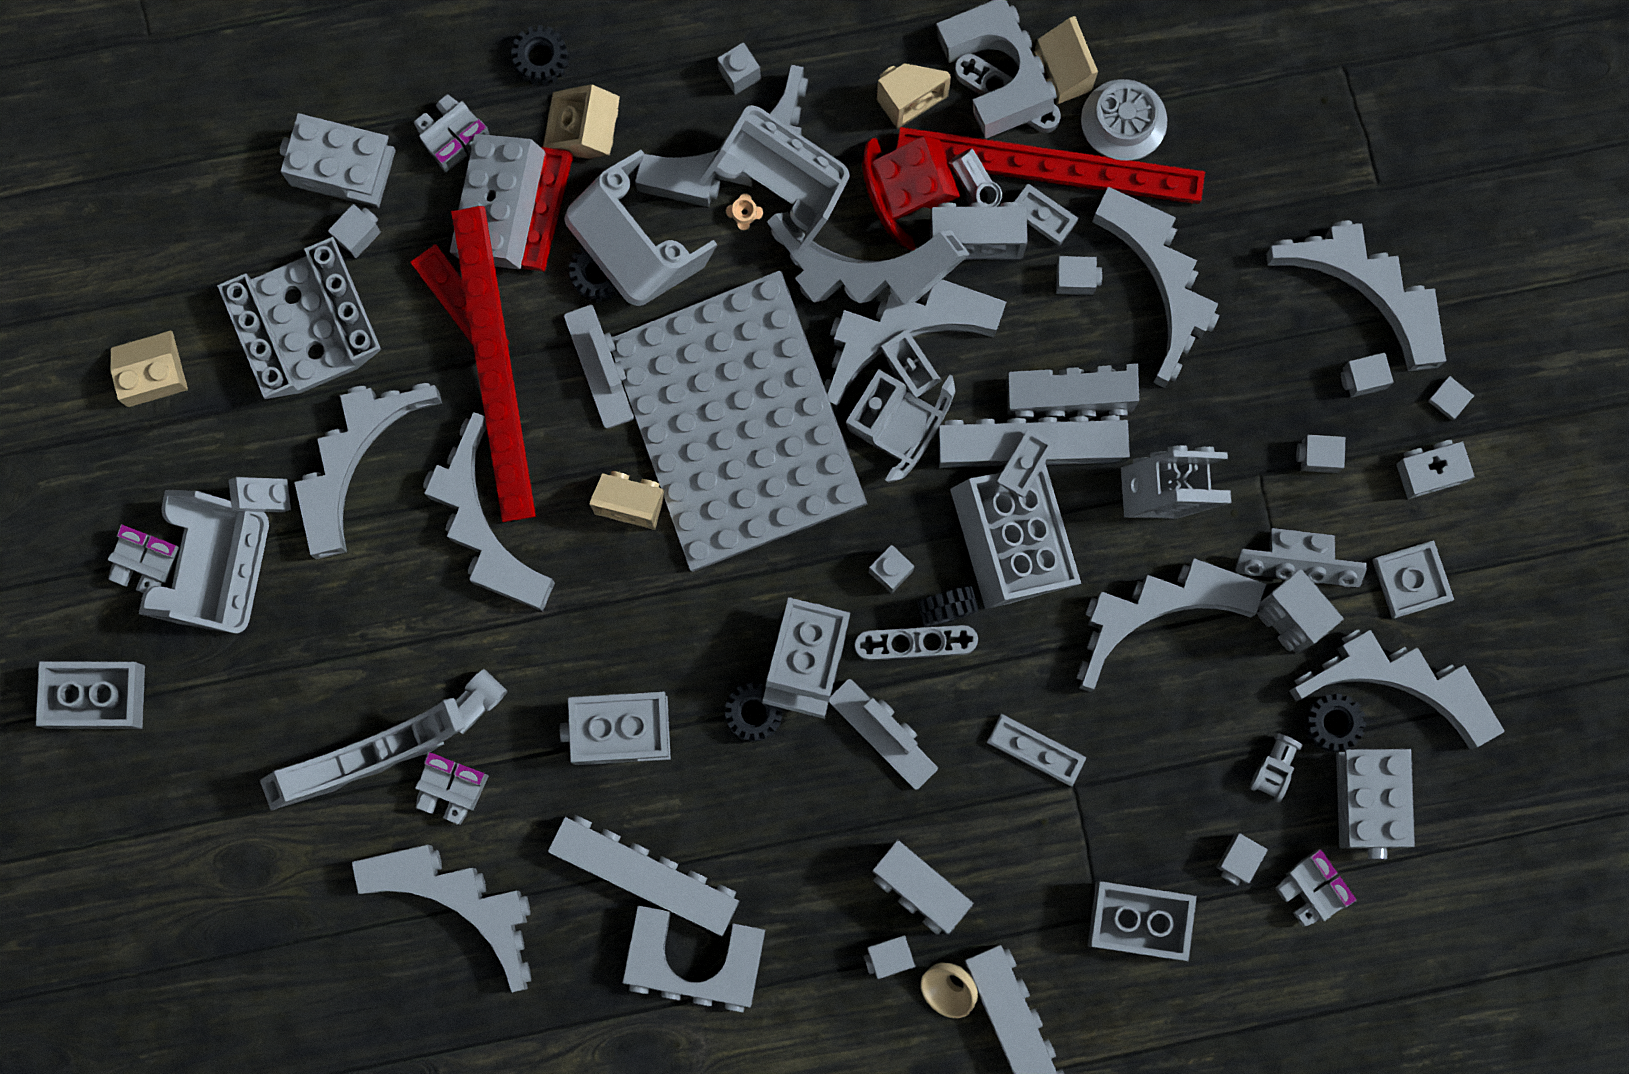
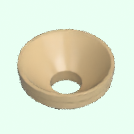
(944, 994)

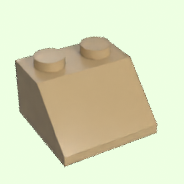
(1067, 60)
(911, 91)
(582, 121)
(147, 369)
(628, 500)

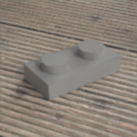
(1046, 214)
(1026, 463)
(259, 494)

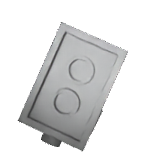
(337, 160)
(1159, 486)
(806, 657)
(617, 728)
(1375, 800)

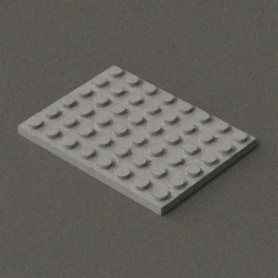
(737, 421)

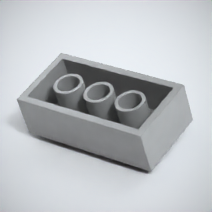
(505, 180)

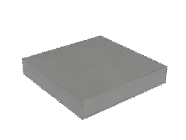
(1413, 579)

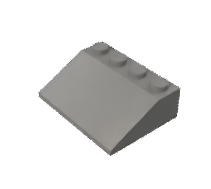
(1014, 541)

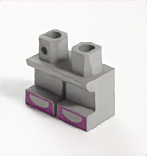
(456, 121)
(143, 555)
(452, 783)
(1322, 901)

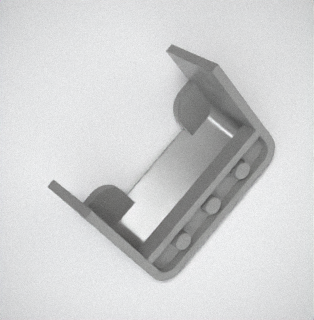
(784, 165)
(621, 246)

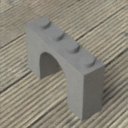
(997, 28)
(649, 969)

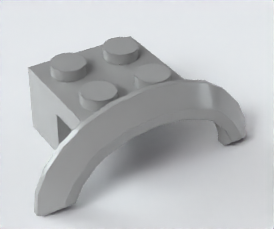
(897, 421)

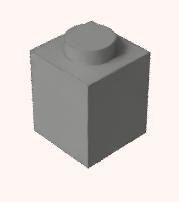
(739, 68)
(355, 230)
(1077, 275)
(1367, 375)
(1321, 453)
(891, 569)
(1241, 860)
(889, 957)

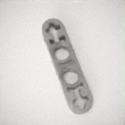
(971, 82)
(916, 647)

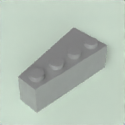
(1073, 392)

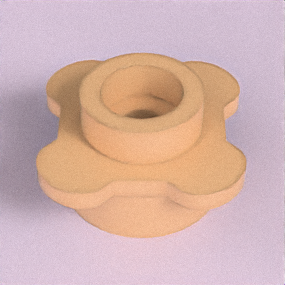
(744, 203)

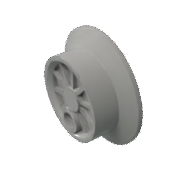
(1124, 120)

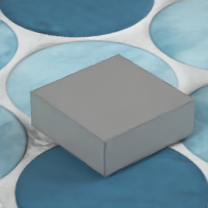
(1451, 398)

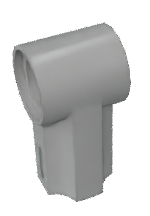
(974, 177)
(480, 696)

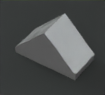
(910, 364)

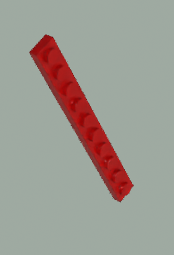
(1071, 167)
(493, 363)

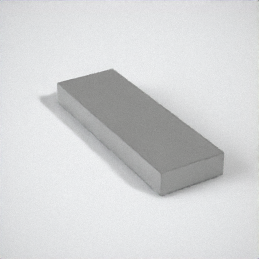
(1036, 750)

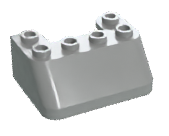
(214, 565)

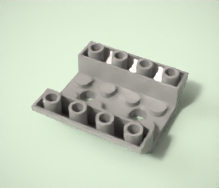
(281, 333)

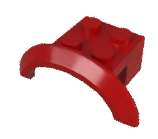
(907, 181)

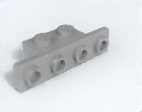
(598, 365)
(1304, 551)
(883, 733)

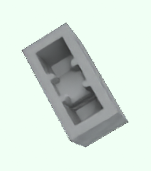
(1420, 480)

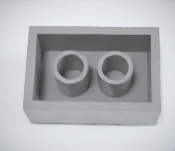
(984, 229)
(1298, 612)
(90, 695)
(921, 889)
(1142, 921)

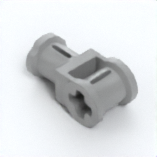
(1276, 768)

